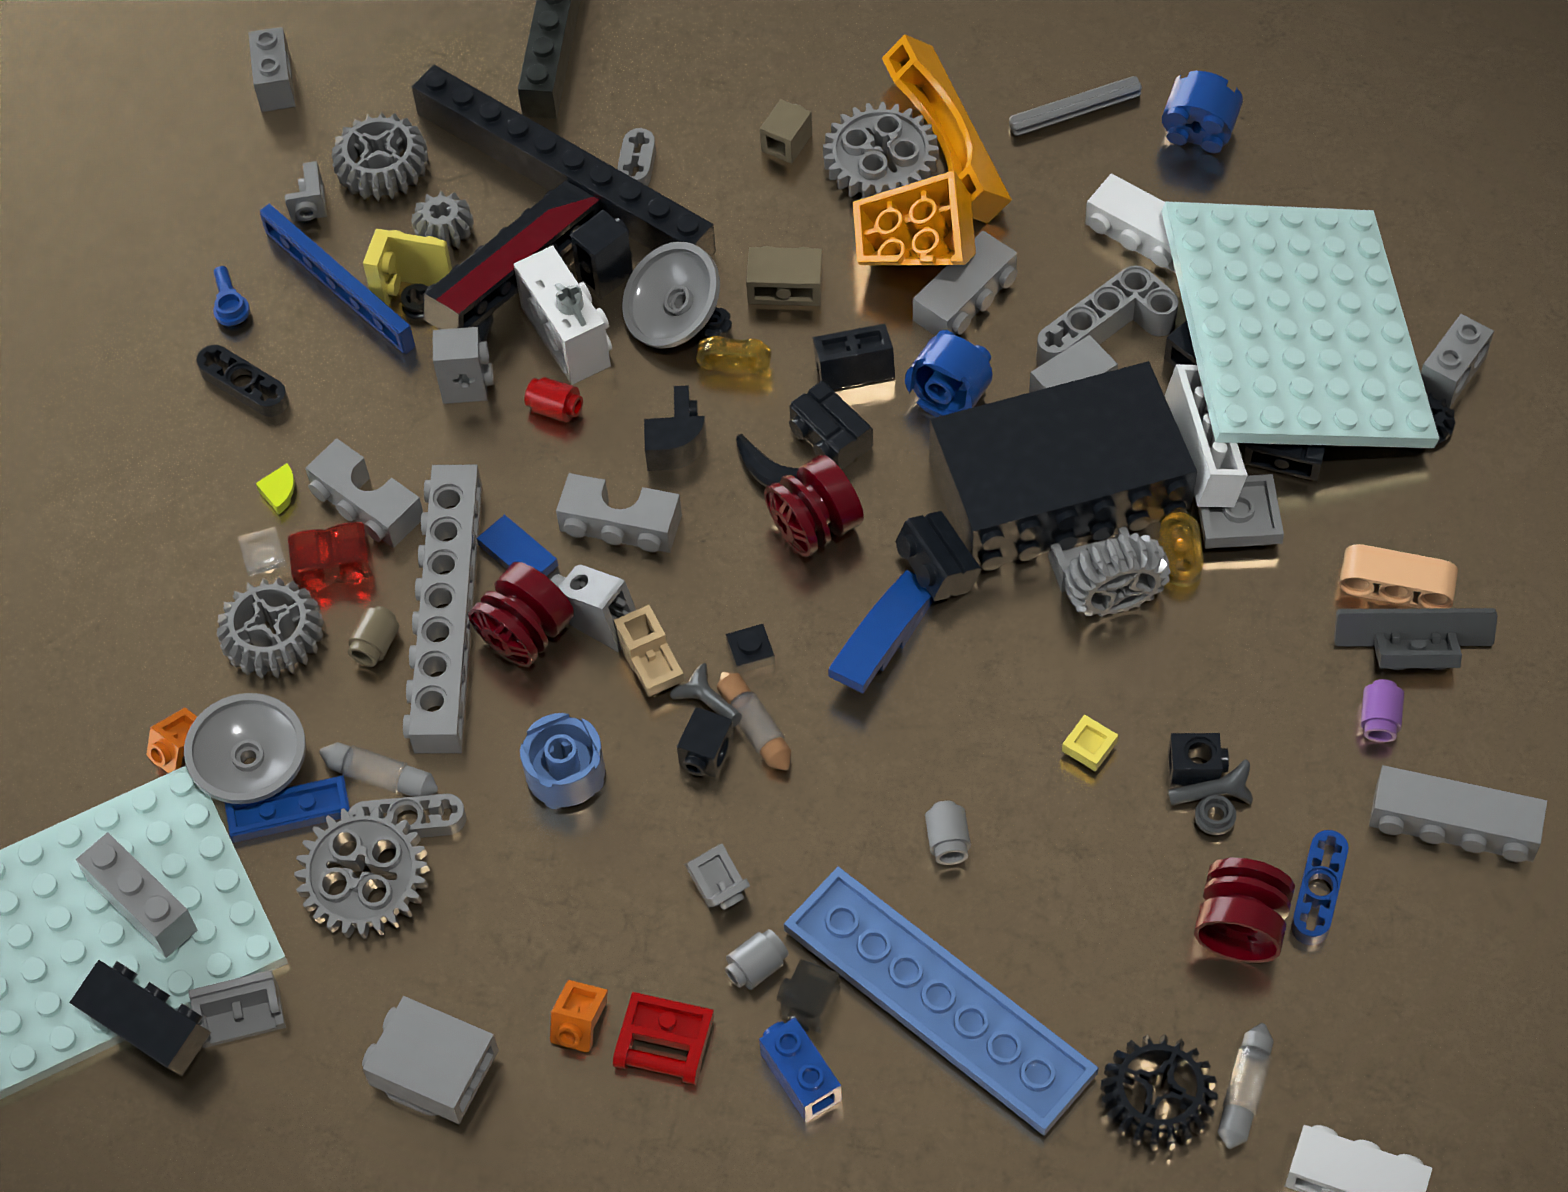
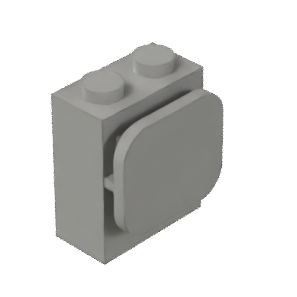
(429, 1060)

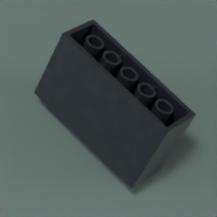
(1061, 465)

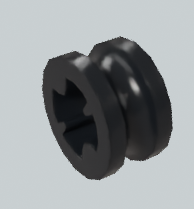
(412, 309)

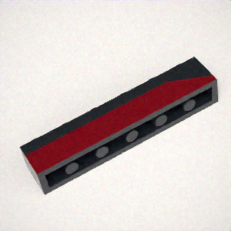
(488, 275)

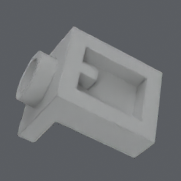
(310, 200)

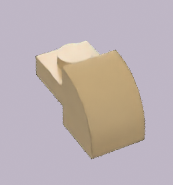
(648, 651)

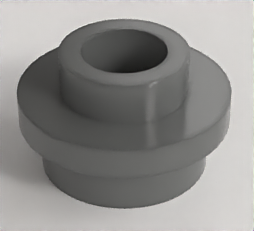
(1219, 805)

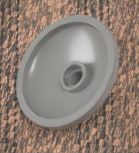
(671, 295)
(242, 729)

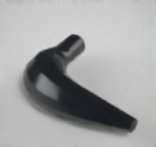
(760, 466)

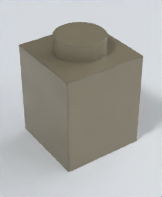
(786, 131)

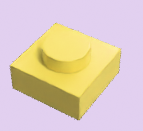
(1090, 743)

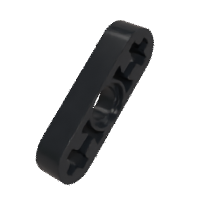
(246, 394)

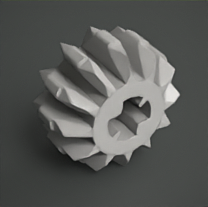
(443, 218)

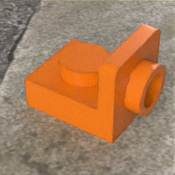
(168, 740)
(577, 1015)

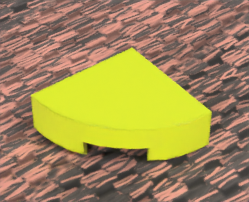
(278, 488)

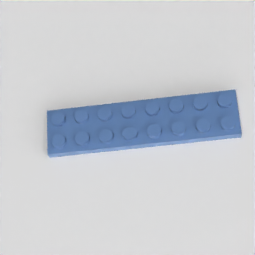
(941, 1000)

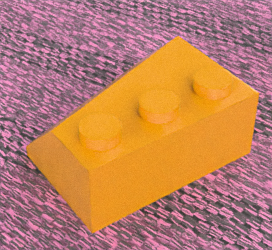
(916, 224)

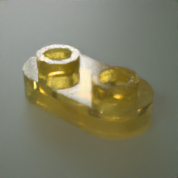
(734, 355)
(1182, 552)

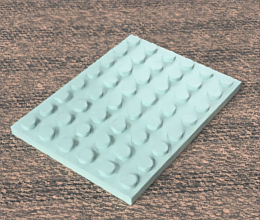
(1297, 326)
(61, 925)

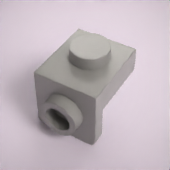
(717, 877)

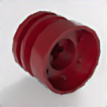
(814, 505)
(521, 614)
(1244, 910)

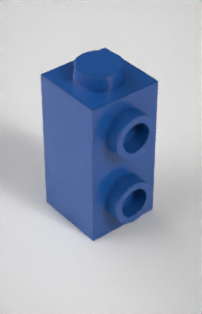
(800, 1068)

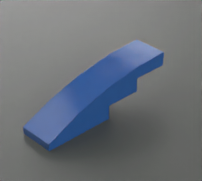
(881, 633)

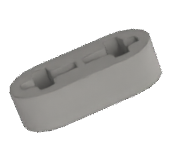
(644, 160)

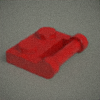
(664, 1024)

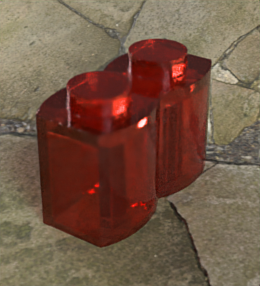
(330, 556)

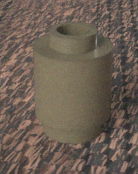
(373, 636)

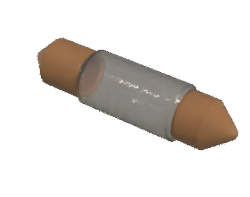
(755, 721)

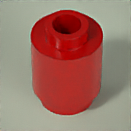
(553, 399)

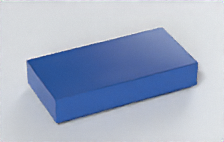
(511, 544)

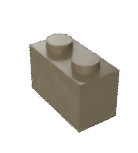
(784, 276)

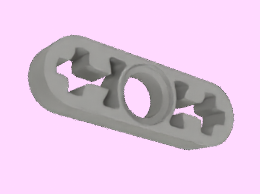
(436, 806)

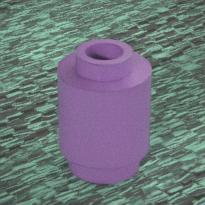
(1382, 710)

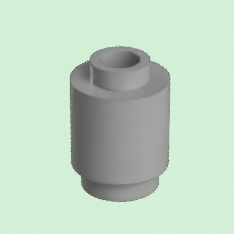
(948, 832)
(756, 959)

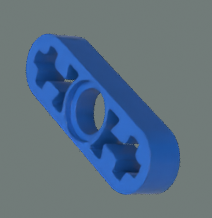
(1307, 899)

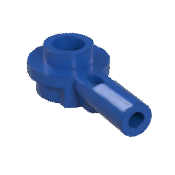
(229, 306)

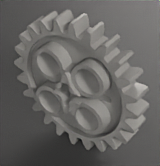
(860, 159)
(352, 905)

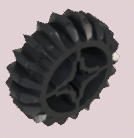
(1174, 1100)

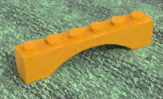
(926, 84)

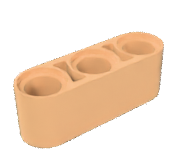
(1398, 577)

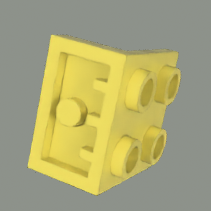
(404, 258)

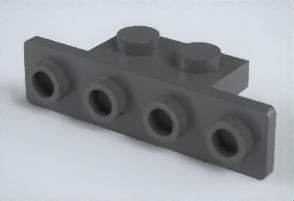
(1416, 636)

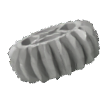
(380, 167)
(1117, 575)
(253, 645)

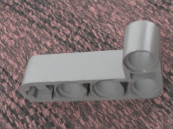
(1125, 297)

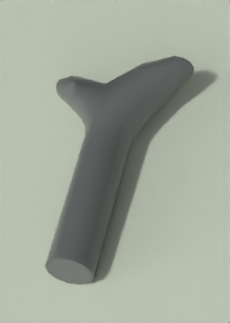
(700, 689)
(1230, 784)

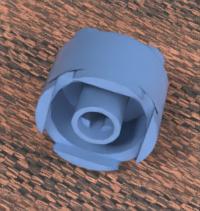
(562, 760)

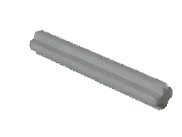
(1075, 105)

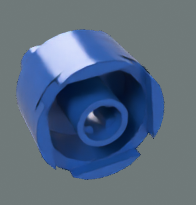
(1201, 111)
(949, 374)

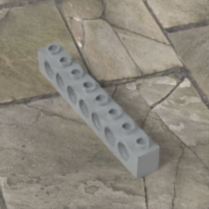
(443, 729)

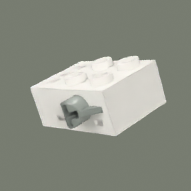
(563, 314)

